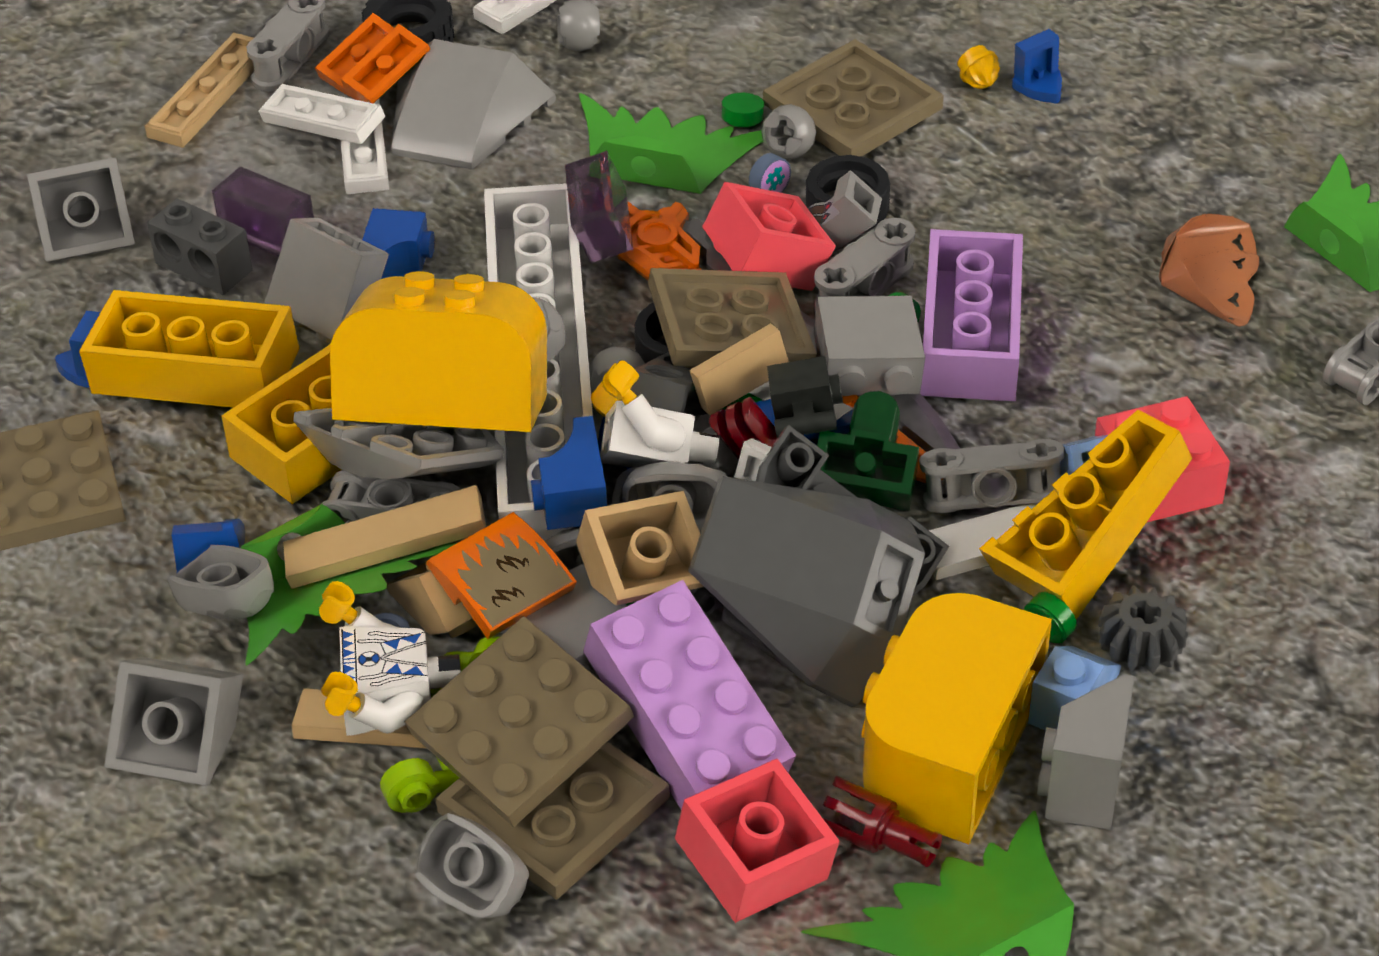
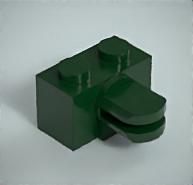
(868, 458)

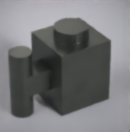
(804, 395)

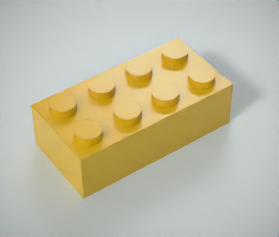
(187, 348)
(267, 440)

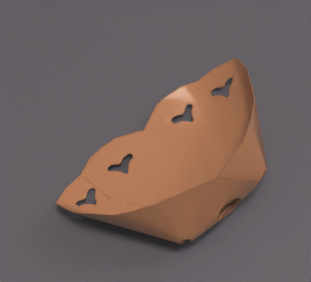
(1201, 265)

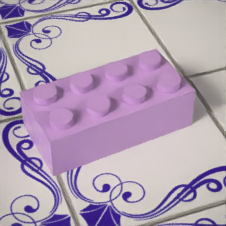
(972, 315)
(685, 692)

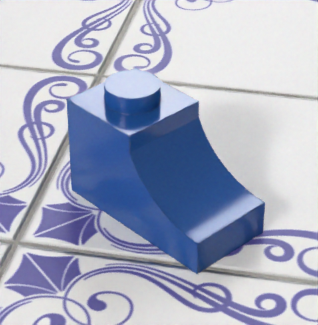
(403, 237)
(571, 478)

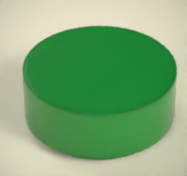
(742, 109)
(1052, 607)

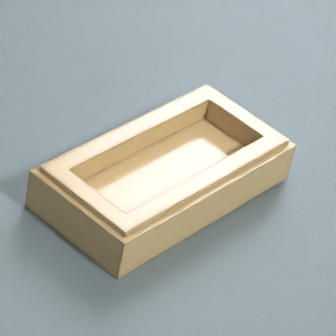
(738, 369)

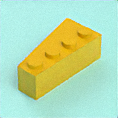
(1091, 515)

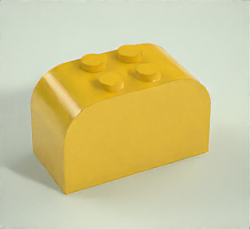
(441, 354)
(951, 708)

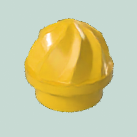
(979, 67)

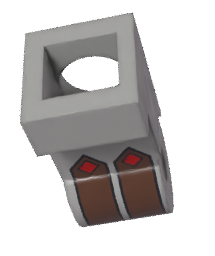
(849, 211)

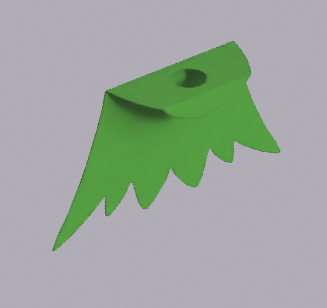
(663, 154)
(1341, 226)
(288, 605)
(975, 909)

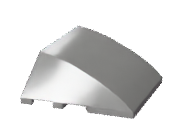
(463, 103)
(396, 449)

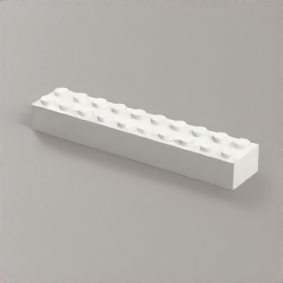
(538, 252)

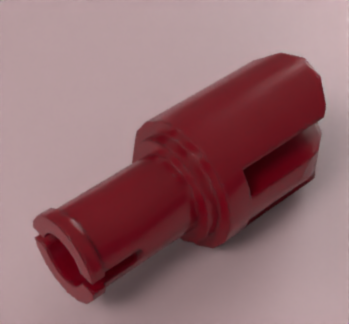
(742, 423)
(882, 826)

